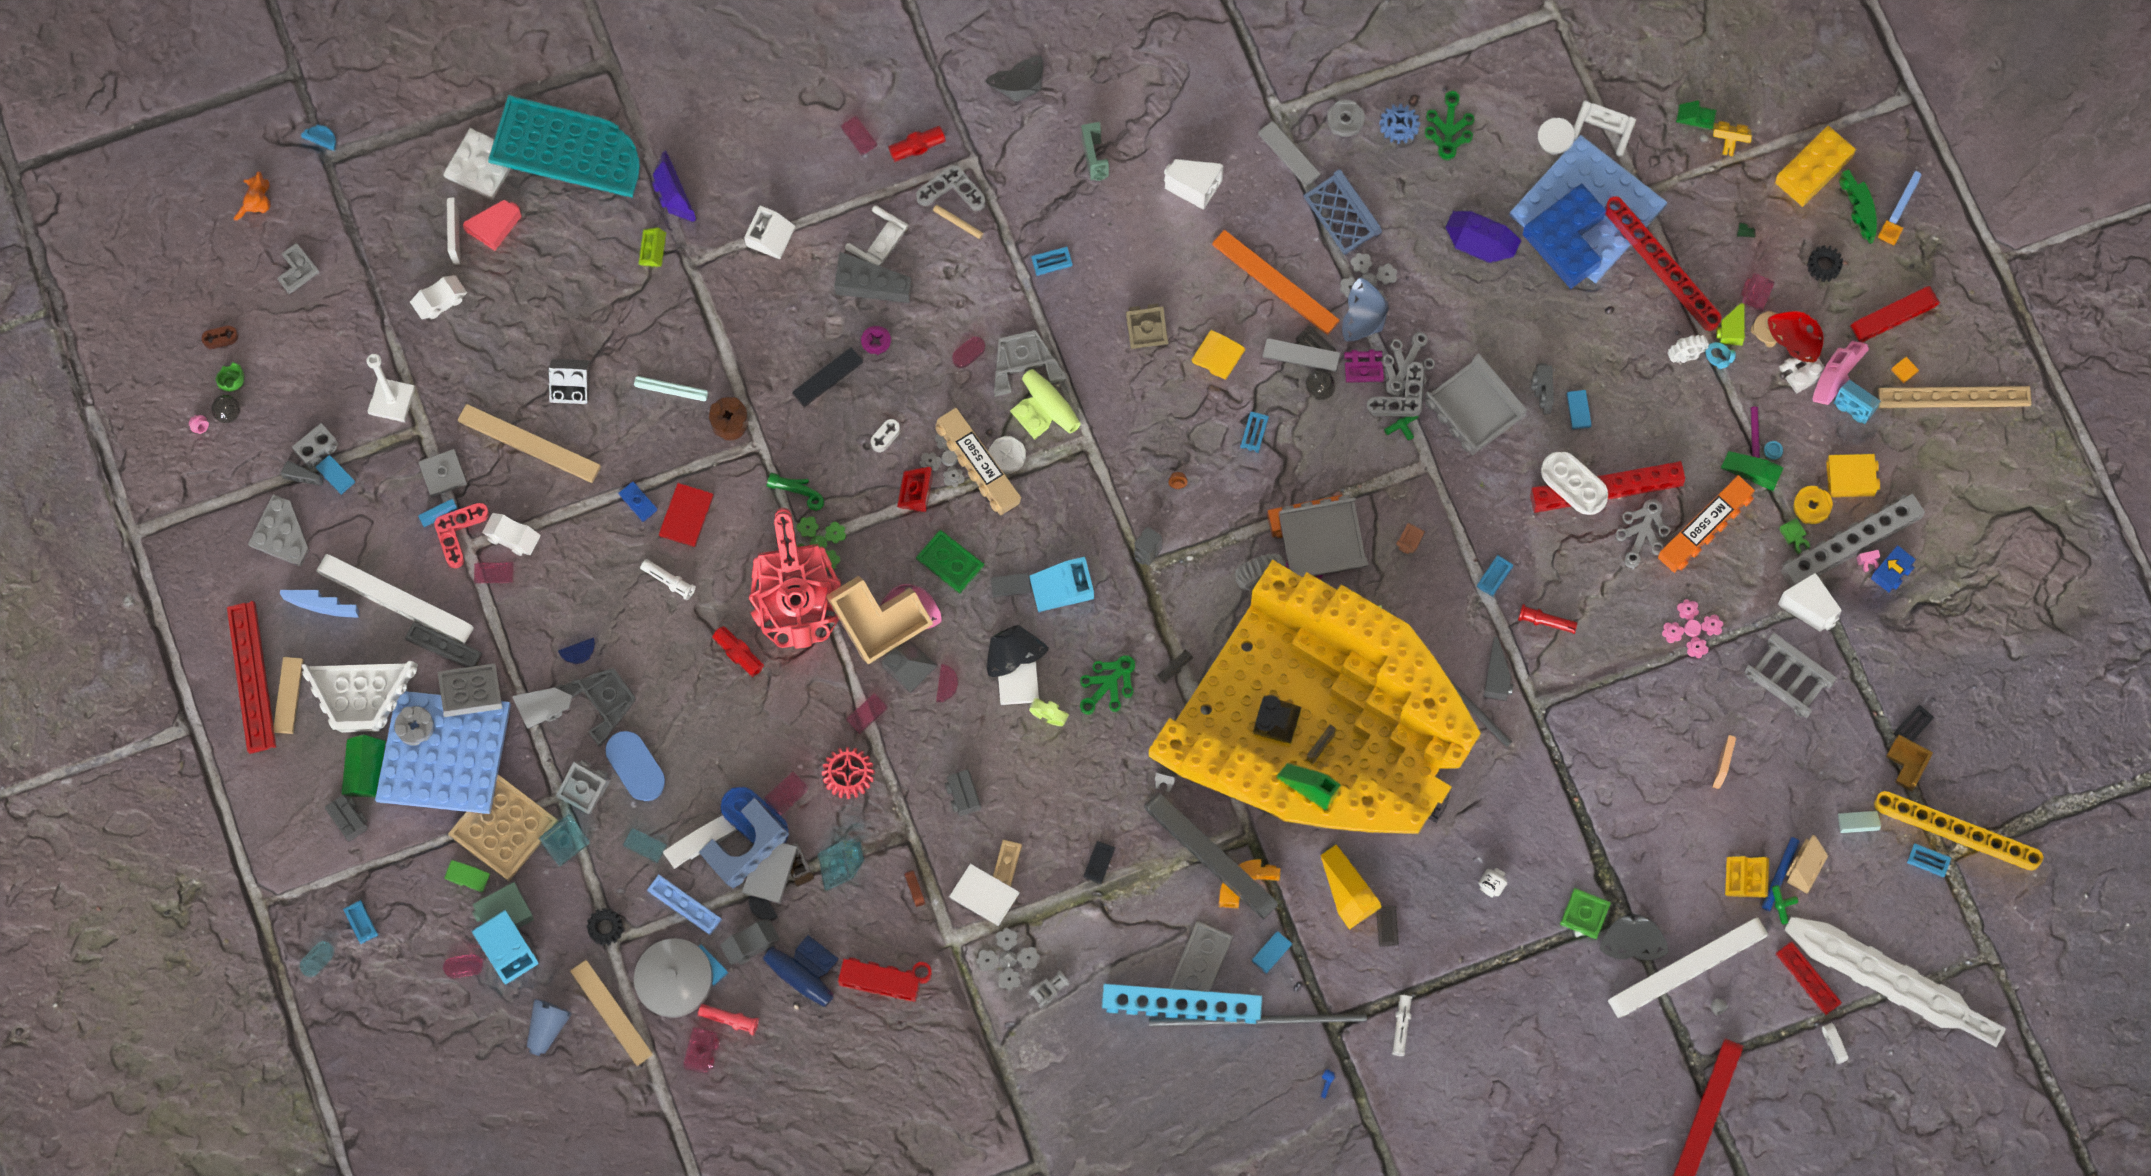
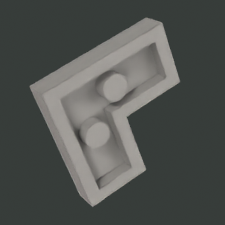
(301, 269)

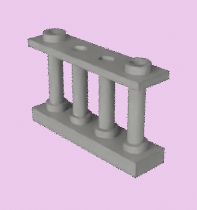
(1792, 657)

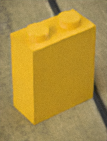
(1852, 475)

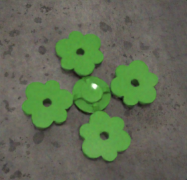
(829, 536)

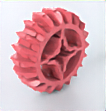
(848, 789)

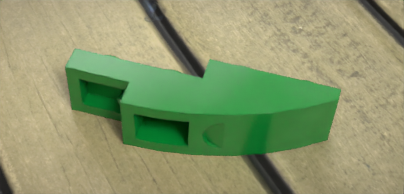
(1864, 209)

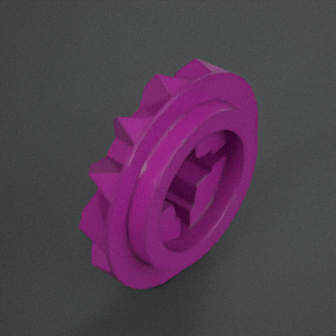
(877, 332)

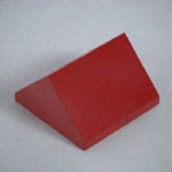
(915, 489)

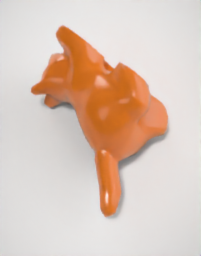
(255, 197)

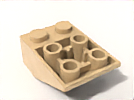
(1807, 865)

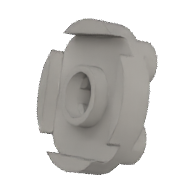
(1339, 126)
(419, 734)

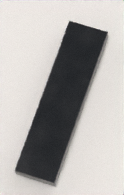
(827, 377)

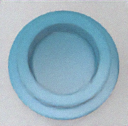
(1773, 450)

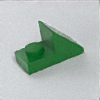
(1693, 115)

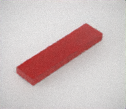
(1808, 978)

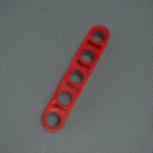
(1894, 314)

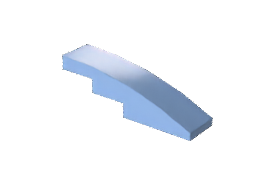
(315, 602)

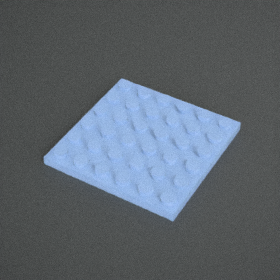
(1604, 179)
(451, 768)

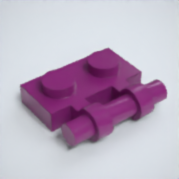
(1363, 371)

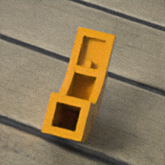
(1253, 868)

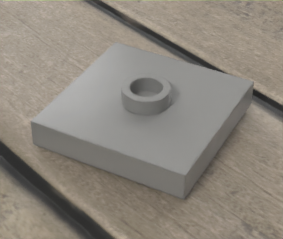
(442, 473)

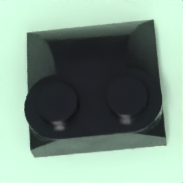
(1277, 719)

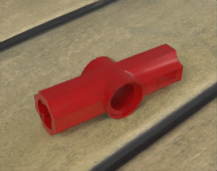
(917, 143)
(738, 651)

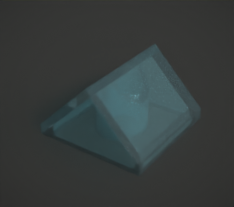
(564, 840)

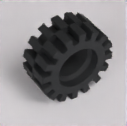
(1830, 254)
(613, 935)

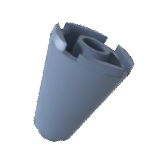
(545, 1025)

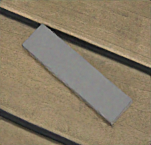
(1289, 153)
(1301, 355)

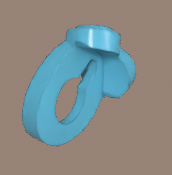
(1728, 354)

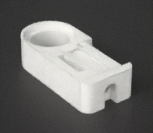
(1835, 1043)

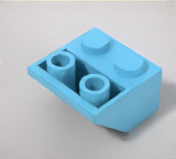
(1856, 402)

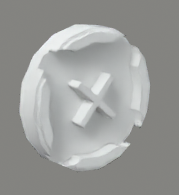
(1556, 136)
(1008, 454)

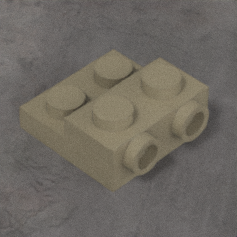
(1146, 326)

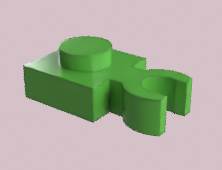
(1794, 533)

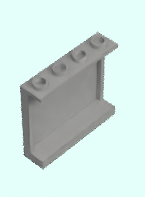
(1475, 405)
(1322, 537)

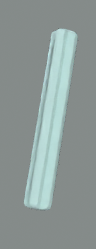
(671, 388)

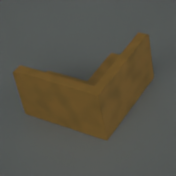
(1912, 758)

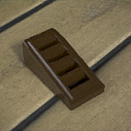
(803, 874)

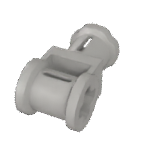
(1048, 989)

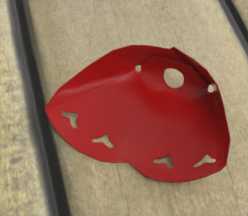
(1796, 336)

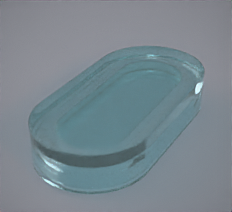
(316, 959)

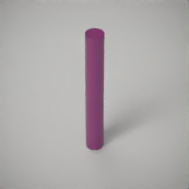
(1755, 432)

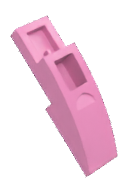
(1837, 370)

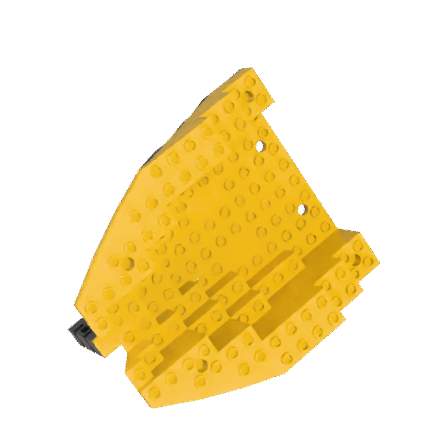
(1345, 669)

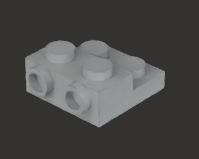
(583, 786)

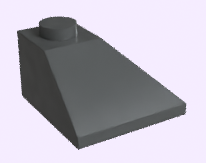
(908, 665)

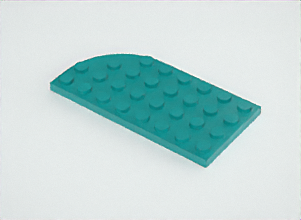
(565, 147)

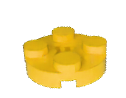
(1805, 513)

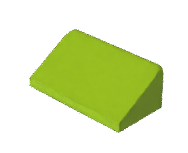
(652, 247)

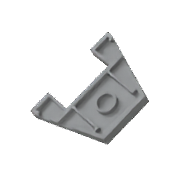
(1023, 353)

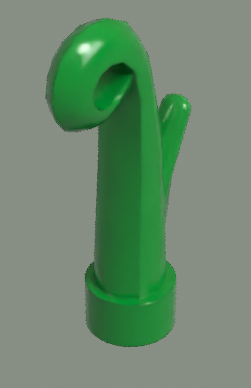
(795, 486)

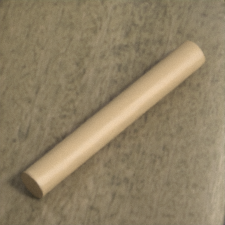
(957, 221)

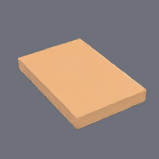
(1724, 761)

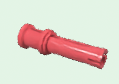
(737, 1020)

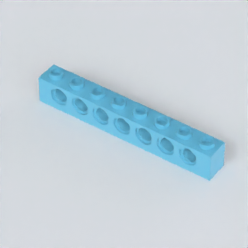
(1112, 992)

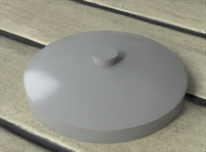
(673, 977)

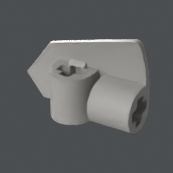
(542, 705)

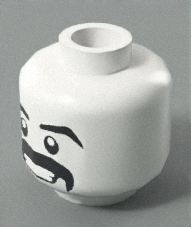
(1493, 882)

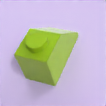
(1732, 327)

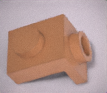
(1410, 538)

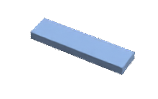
(684, 904)

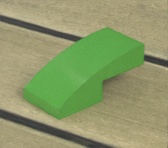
(466, 875)

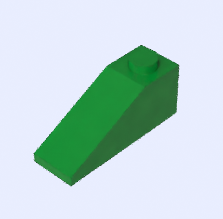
(1753, 469)

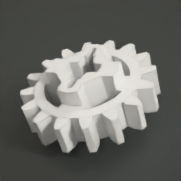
(1688, 348)

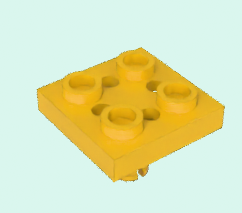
(1731, 134)

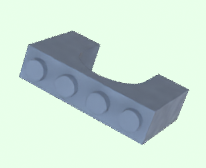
(768, 836)

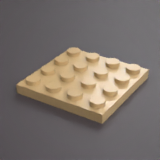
(507, 834)

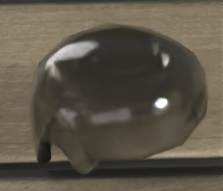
(1320, 384)
(225, 408)

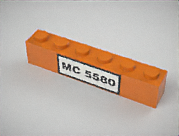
(1706, 524)

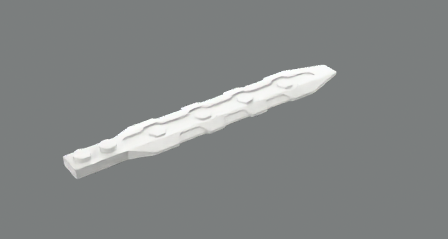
(1897, 982)

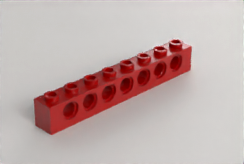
(1618, 485)

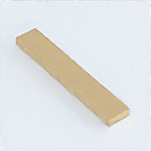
(611, 1012)

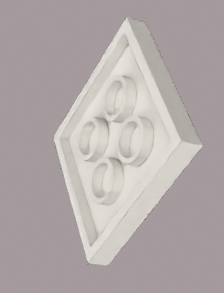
(471, 165)

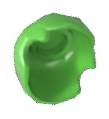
(230, 377)

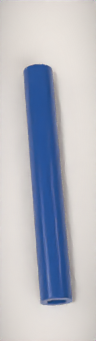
(1781, 872)

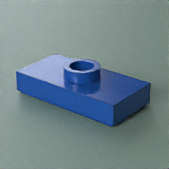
(637, 501)

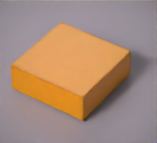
(1890, 232)
(1905, 370)

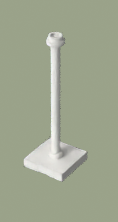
(390, 397)

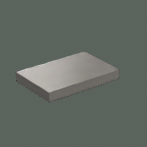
(771, 874)

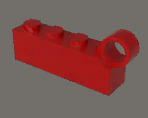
(882, 980)

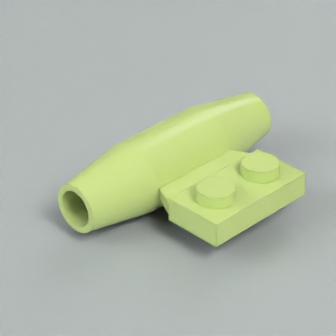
(1044, 406)

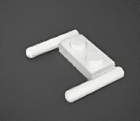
(1606, 119)
(884, 242)

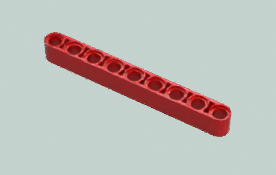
(1661, 254)
(1708, 1109)

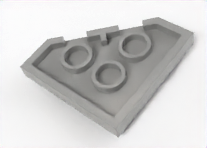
(280, 532)

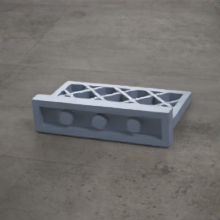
(1352, 200)

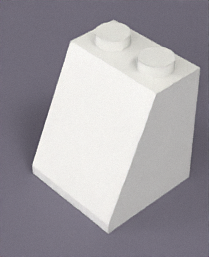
(1193, 180)
(1811, 603)

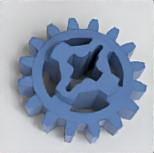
(1399, 131)

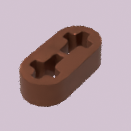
(219, 337)
(914, 888)

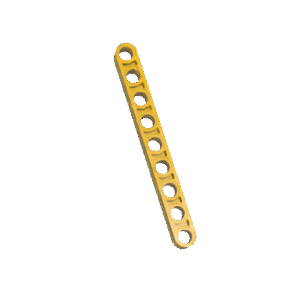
(1967, 828)

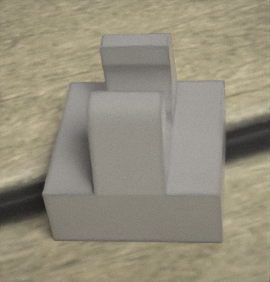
(1165, 776)

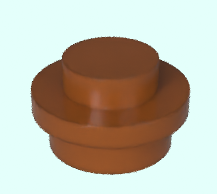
(1177, 480)

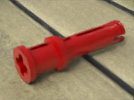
(1538, 617)

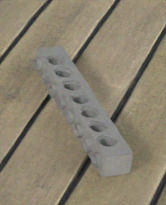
(1906, 504)

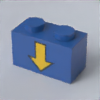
(1893, 569)

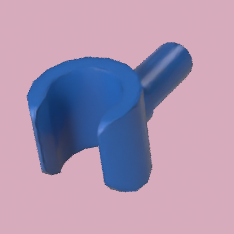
(1329, 1077)

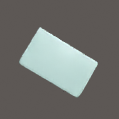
(1859, 822)

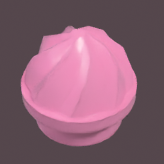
(198, 424)

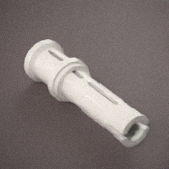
(674, 583)

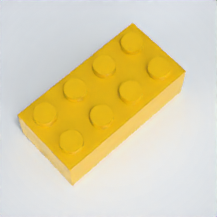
(1815, 166)

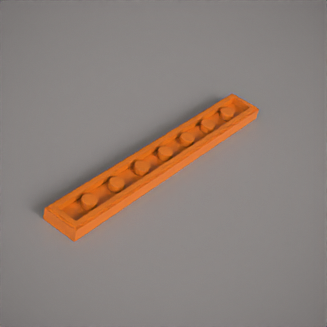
(1275, 282)

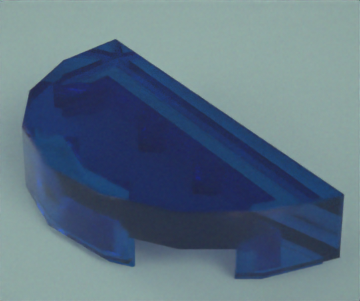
(578, 652)

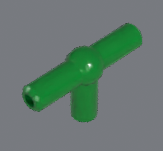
(1402, 424)
(1780, 904)

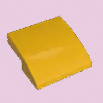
(1218, 354)
(1747, 876)

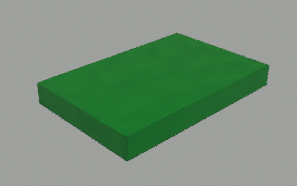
(950, 561)

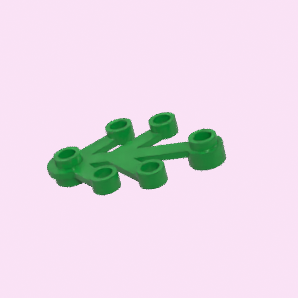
(1449, 129)
(1108, 682)

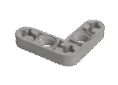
(955, 183)
(1409, 398)

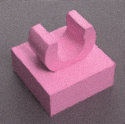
(1868, 558)

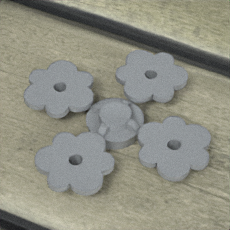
(1365, 259)
(948, 458)
(1007, 959)

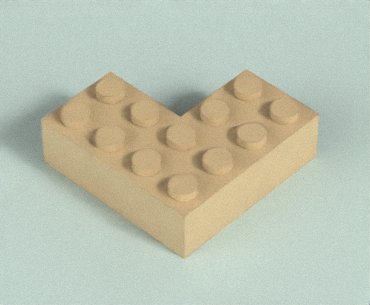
(874, 627)

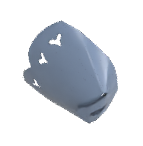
(1367, 313)

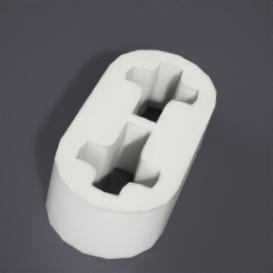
(888, 438)

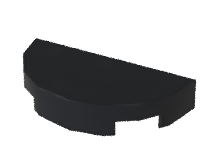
(762, 908)

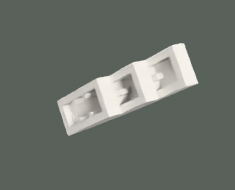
(691, 845)

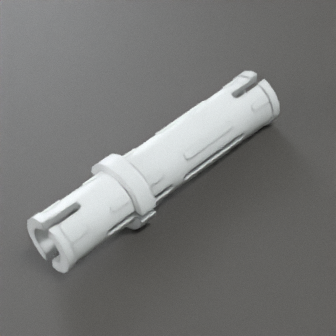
(1402, 1015)

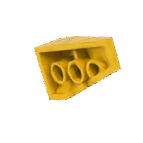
(1350, 892)

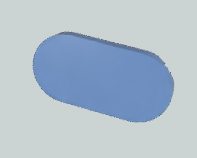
(635, 766)

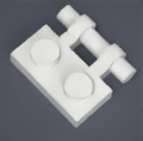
(1803, 377)

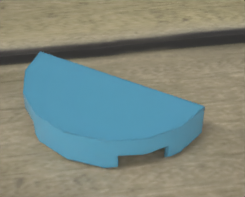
(321, 135)

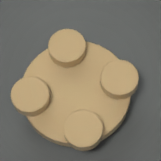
(1761, 329)

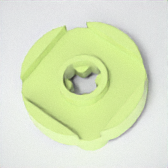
(1048, 711)

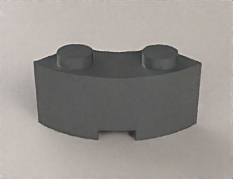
(750, 942)

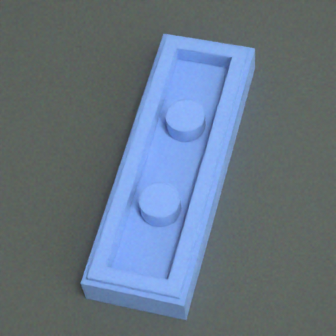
(1905, 197)

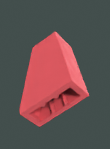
(494, 223)

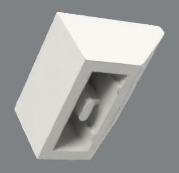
(769, 232)

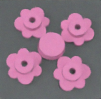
(1692, 628)

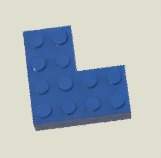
(1559, 233)

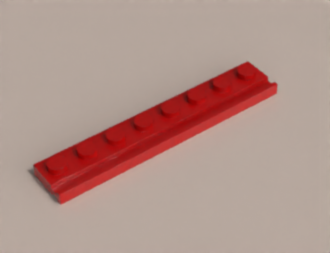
(251, 677)

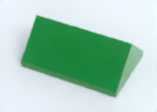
(362, 766)

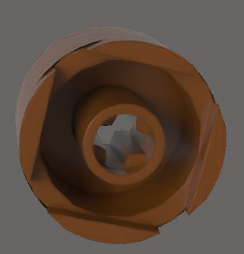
(728, 408)

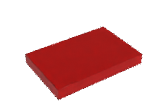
(686, 515)

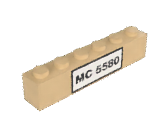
(977, 461)

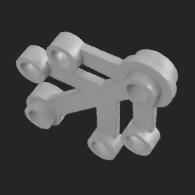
(1402, 365)
(1643, 530)

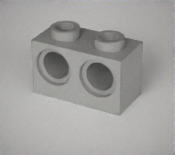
(311, 442)

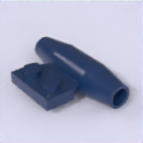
(805, 969)

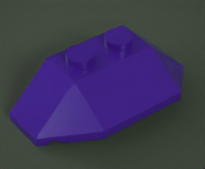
(671, 190)
(1481, 236)

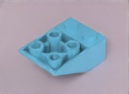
(1062, 585)
(505, 947)

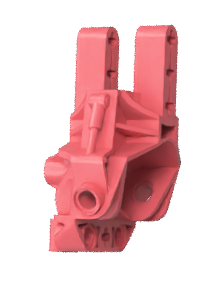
(778, 573)

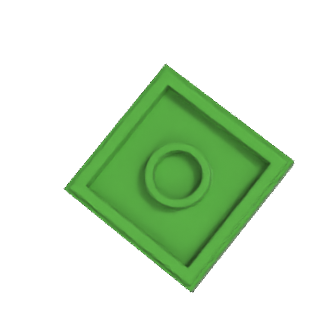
(1585, 913)

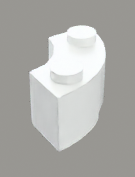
(438, 297)
(511, 534)

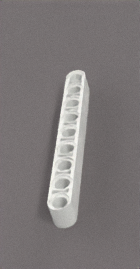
(394, 599)
(1688, 967)

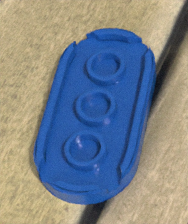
(734, 802)

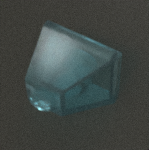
(840, 863)

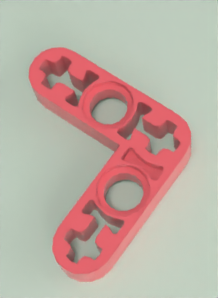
(449, 531)

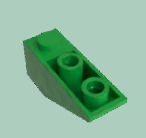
(1311, 784)

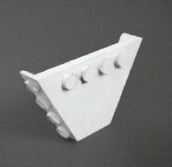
(359, 695)

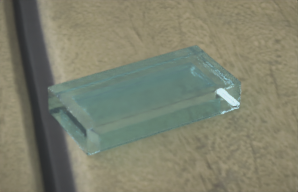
(645, 845)

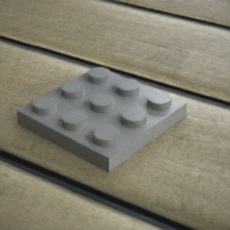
(469, 690)

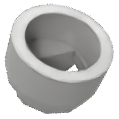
(1718, 1006)

